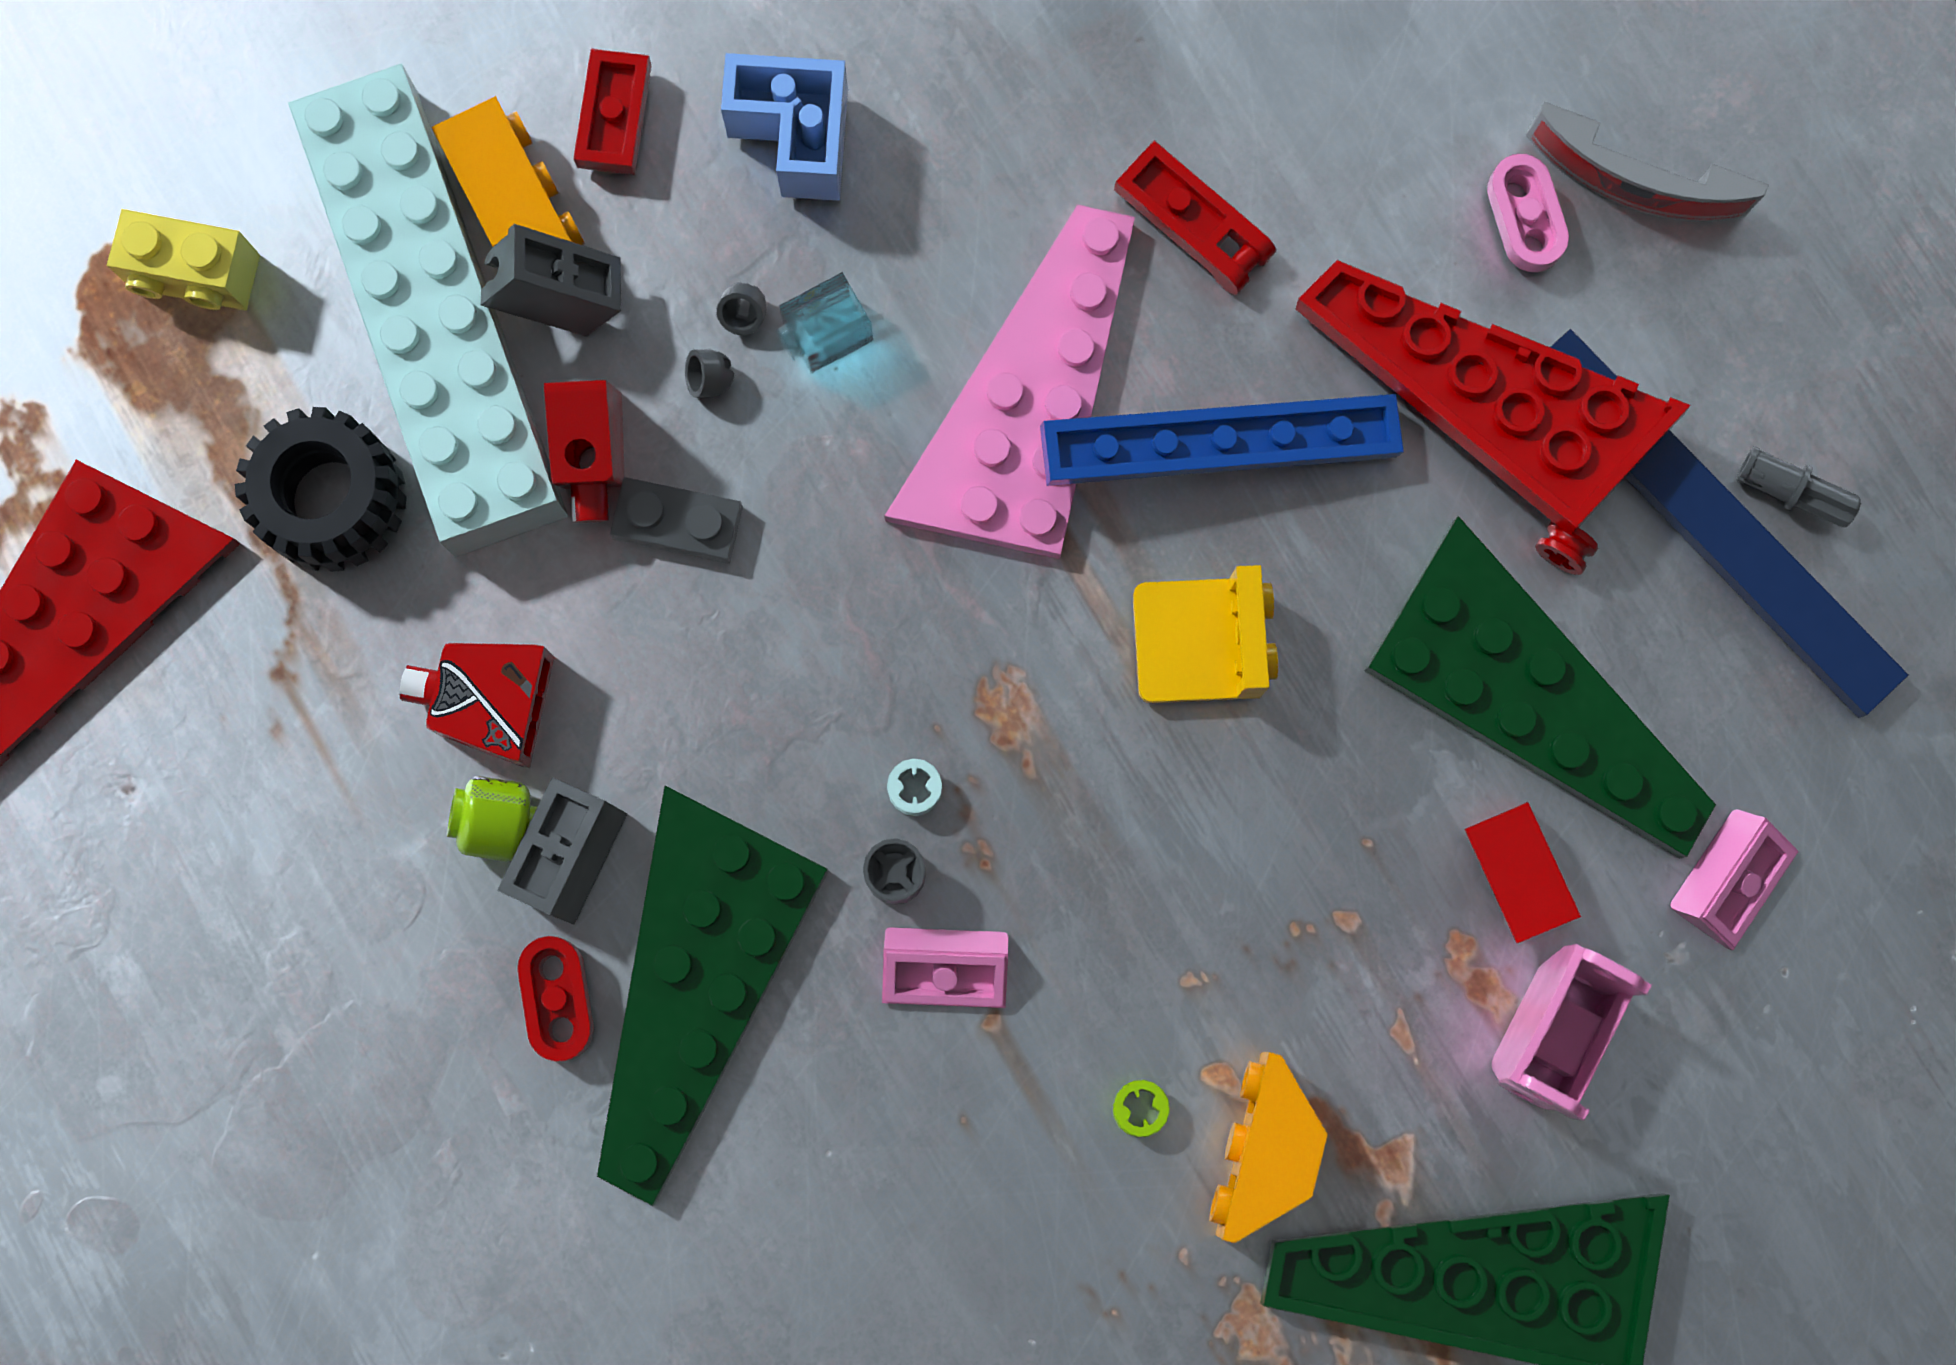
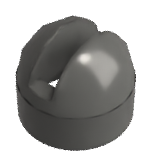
(729, 306)
(708, 373)

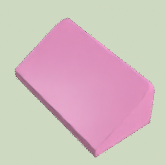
(1734, 877)
(945, 967)

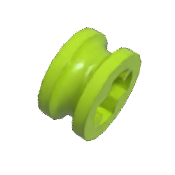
(1159, 1103)

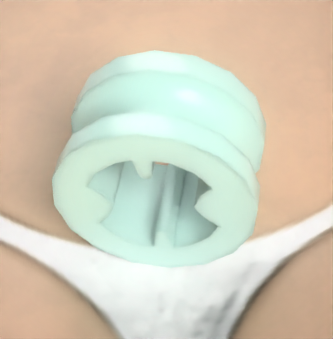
(896, 788)

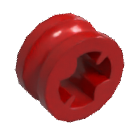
(1566, 551)

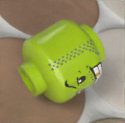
(490, 817)

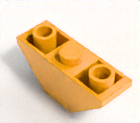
(1272, 1152)

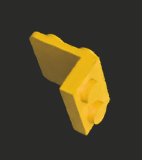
(1204, 638)

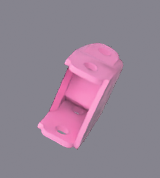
(1564, 1028)

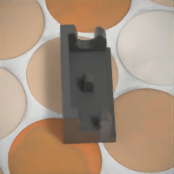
(553, 281)
(562, 851)

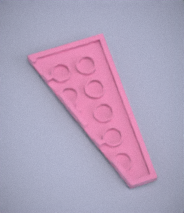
(986, 460)

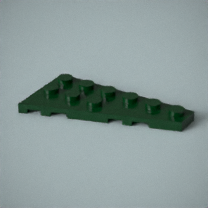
(705, 953)

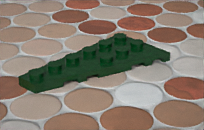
(1509, 676)
(1506, 1284)

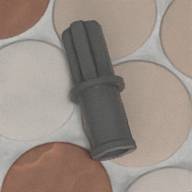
(1798, 487)

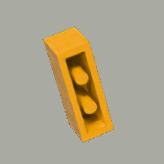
(497, 174)

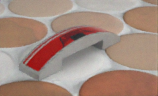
(1568, 144)

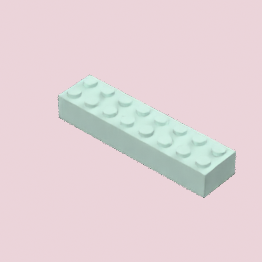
(424, 311)

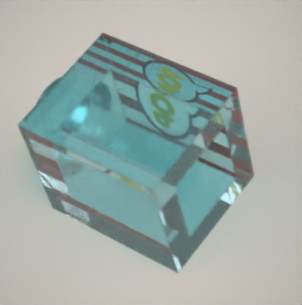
(824, 323)

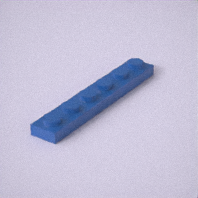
(1220, 439)

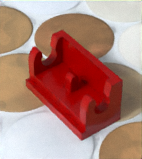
(1522, 872)

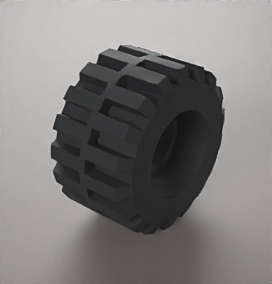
(283, 461)

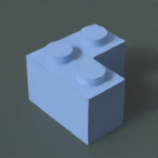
(799, 106)

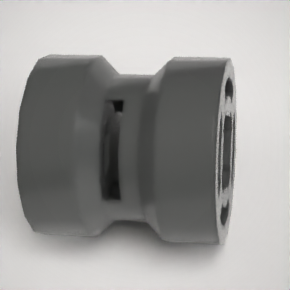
(888, 864)

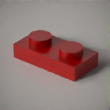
(612, 111)

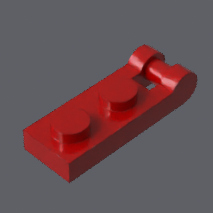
(1194, 216)

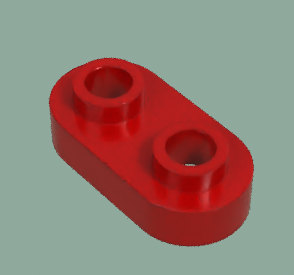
(550, 1000)

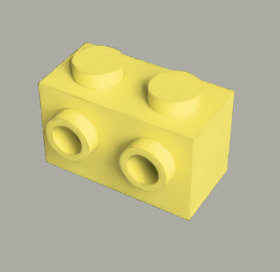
(183, 260)

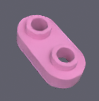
(1533, 215)

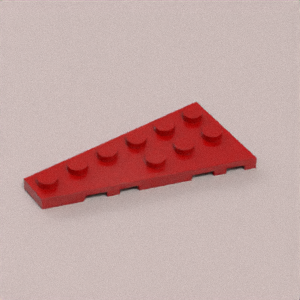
(1507, 400)
(90, 590)

